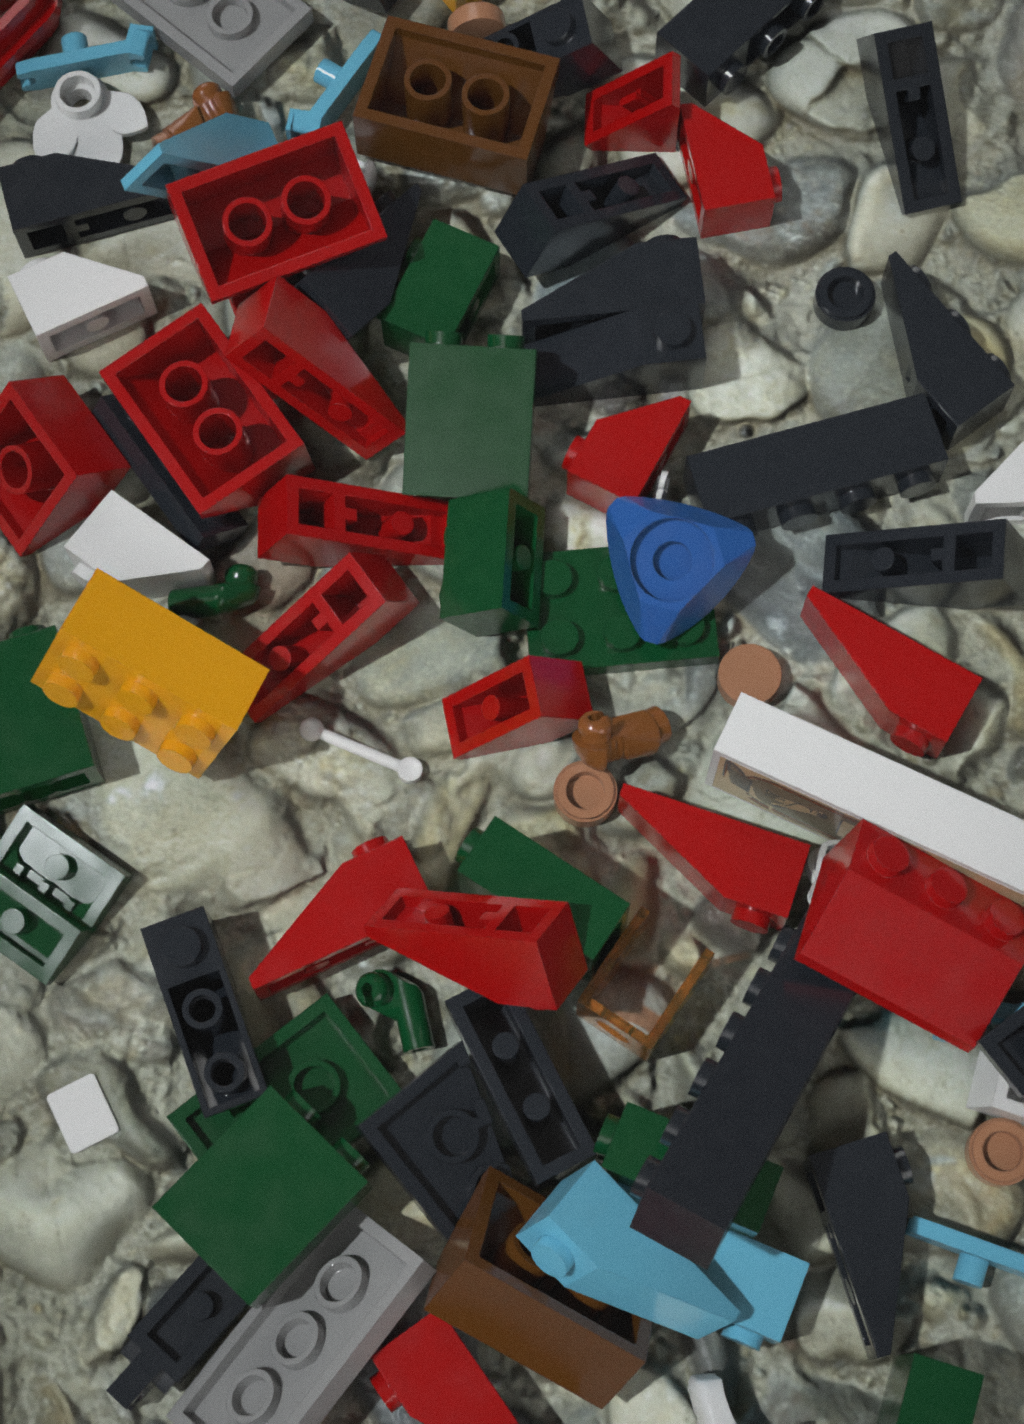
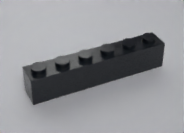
(739, 1105)

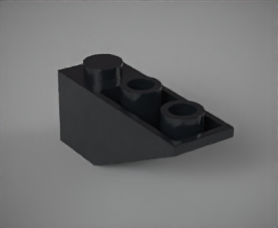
(576, 35)
(725, 38)
(363, 282)
(941, 356)
(205, 1010)

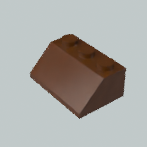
(455, 105)
(507, 1302)

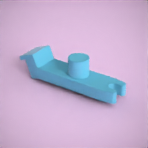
(100, 60)
(340, 86)
(974, 1253)

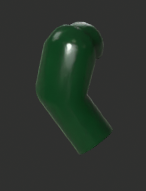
(216, 599)
(400, 1001)

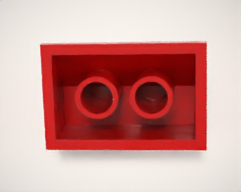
(275, 212)
(206, 416)
(912, 935)

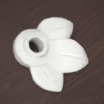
(88, 130)

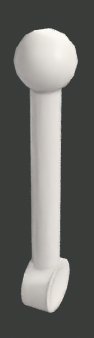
(408, 769)

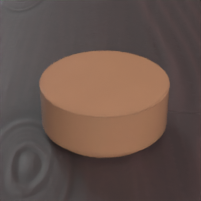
(477, 19)
(750, 671)
(584, 795)
(996, 1152)

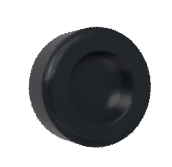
(844, 298)

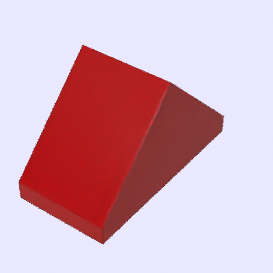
(636, 109)

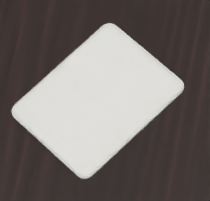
(82, 1113)

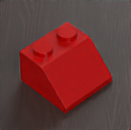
(51, 461)

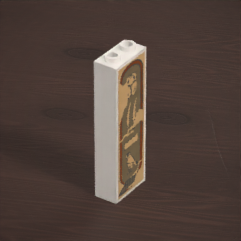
(834, 784)

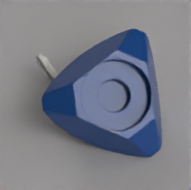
(672, 560)

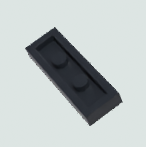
(160, 484)

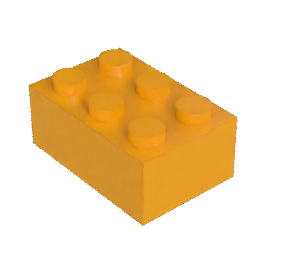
(149, 675)

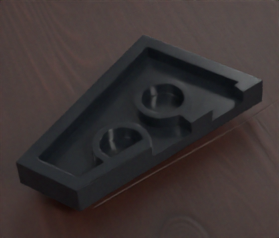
(437, 1138)

